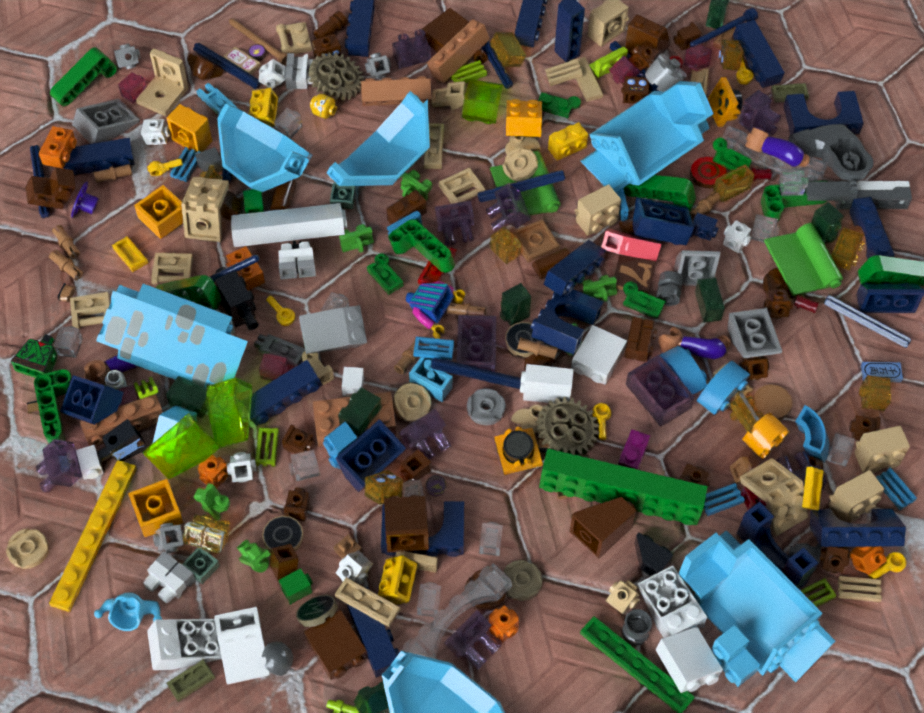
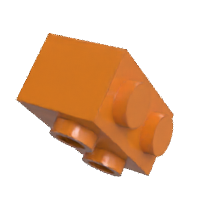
(57, 147)
(252, 274)

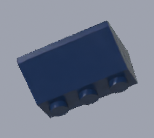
(662, 221)
(889, 298)
(90, 400)
(369, 454)

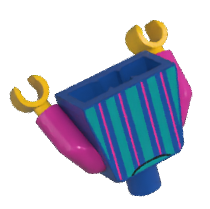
(431, 302)

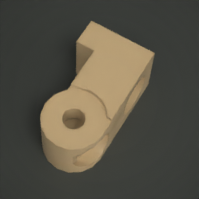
(324, 373)

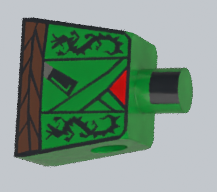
(35, 357)

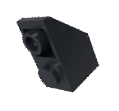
(651, 556)

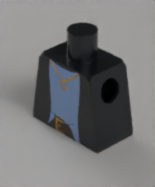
(122, 442)

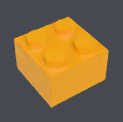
(523, 118)
(189, 128)
(160, 211)
(155, 506)

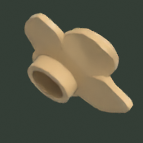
(522, 142)
(526, 417)

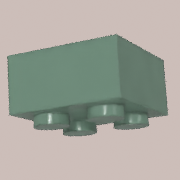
(344, 195)
(201, 564)

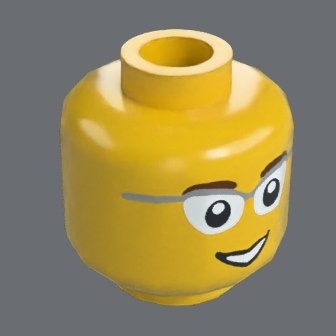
(323, 106)

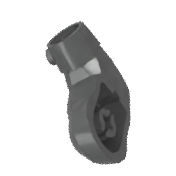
(838, 148)

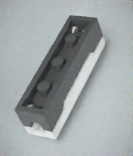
(883, 193)

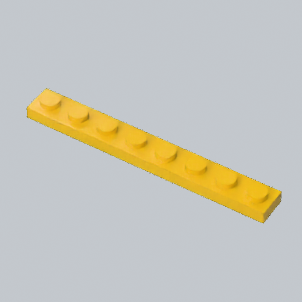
(92, 536)

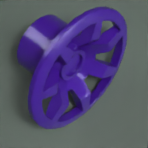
(86, 203)

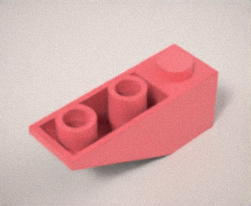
(630, 245)

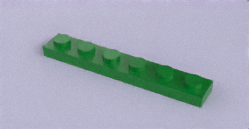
(636, 665)

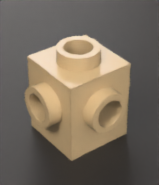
(616, 597)

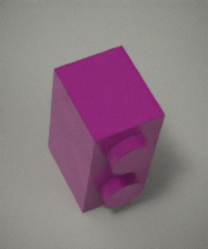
(634, 450)

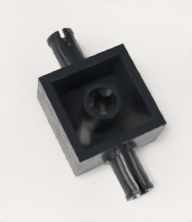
(237, 300)

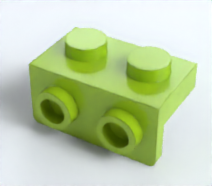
(602, 65)

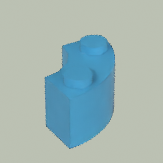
(685, 368)
(723, 387)
(816, 436)
(338, 441)

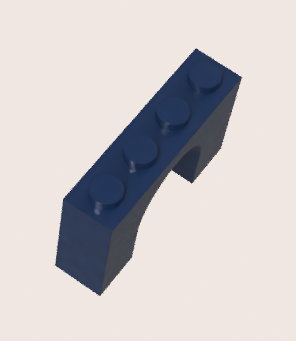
(801, 119)
(558, 333)
(756, 528)
(884, 530)
(449, 538)

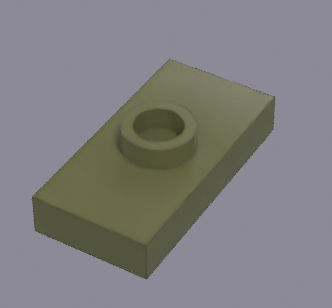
(780, 91)
(190, 680)

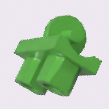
(410, 183)
(356, 239)
(600, 289)
(212, 501)
(254, 556)

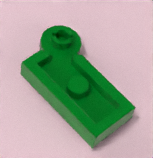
(557, 105)
(727, 157)
(384, 274)
(642, 301)

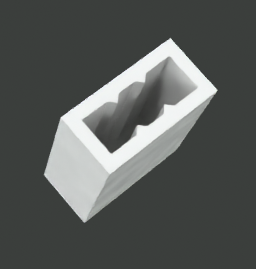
(598, 355)
(546, 383)
(689, 660)

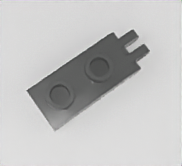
(279, 347)

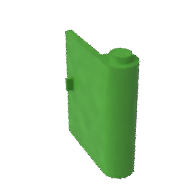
(537, 200)
(804, 261)

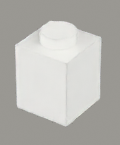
(352, 380)
(89, 462)

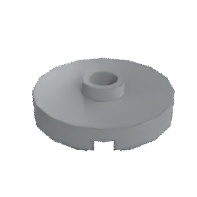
(486, 398)

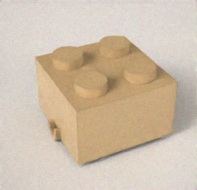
(607, 21)
(598, 210)
(881, 449)
(856, 497)

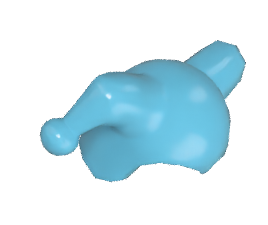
(128, 611)

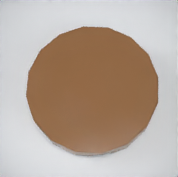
(774, 400)

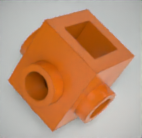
(213, 471)
(867, 558)
(502, 629)

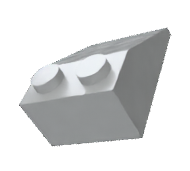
(104, 120)
(696, 265)
(333, 329)
(753, 333)

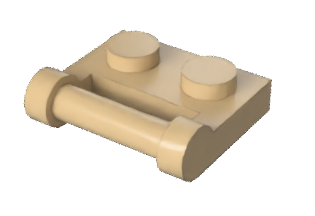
(299, 37)
(460, 182)
(171, 264)
(89, 305)

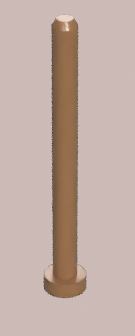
(282, 57)

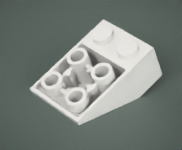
(671, 603)
(182, 643)
(241, 645)

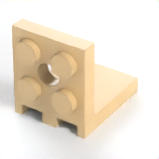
(168, 81)
(204, 207)
(779, 494)

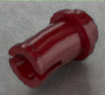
(761, 174)
(806, 304)

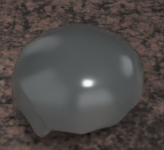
(278, 658)

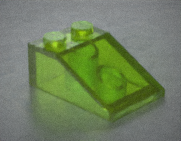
(482, 101)
(229, 411)
(181, 447)

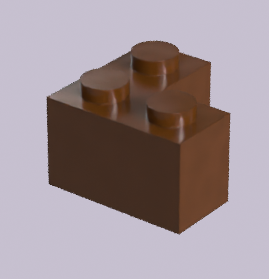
(51, 191)

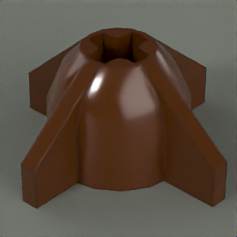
(203, 69)
(230, 205)

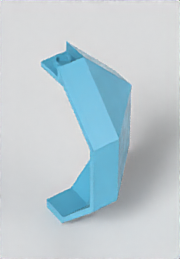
(389, 150)
(257, 151)
(433, 686)

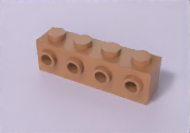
(458, 50)
(394, 91)
(140, 413)

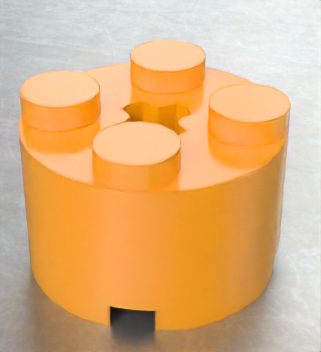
(765, 435)

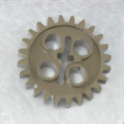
(335, 76)
(567, 427)

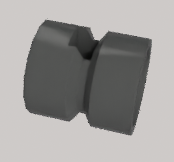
(670, 287)
(636, 627)

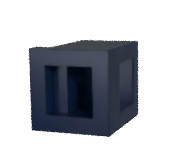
(704, 227)

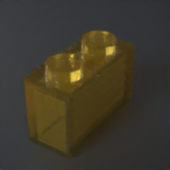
(508, 49)
(733, 183)
(847, 247)

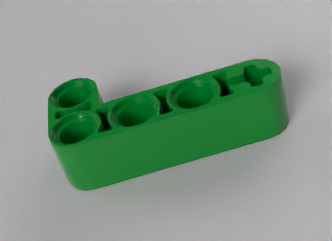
(82, 75)
(665, 188)
(773, 203)
(415, 235)
(891, 269)
(197, 289)
(49, 394)

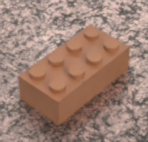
(327, 413)

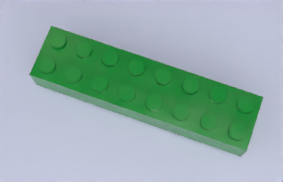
(605, 481)

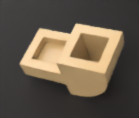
(450, 96)

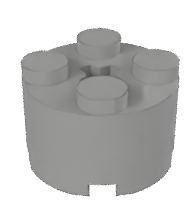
(665, 72)

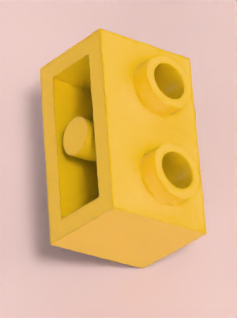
(264, 106)
(567, 141)
(397, 579)

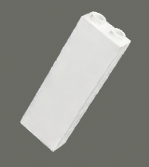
(288, 225)

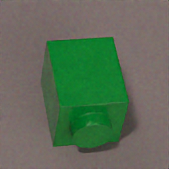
(253, 201)
(296, 586)

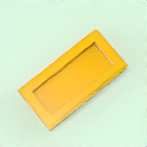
(130, 254)
(812, 488)

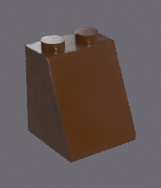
(643, 29)
(406, 523)
(603, 524)

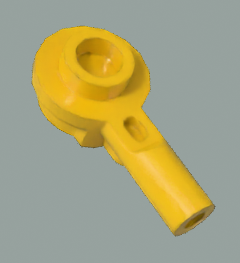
(744, 75)
(157, 168)
(284, 316)
(603, 414)
(895, 562)

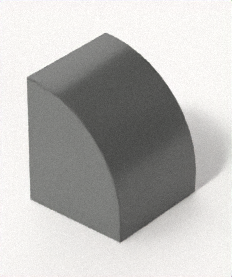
(209, 158)

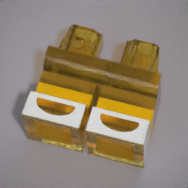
(206, 533)

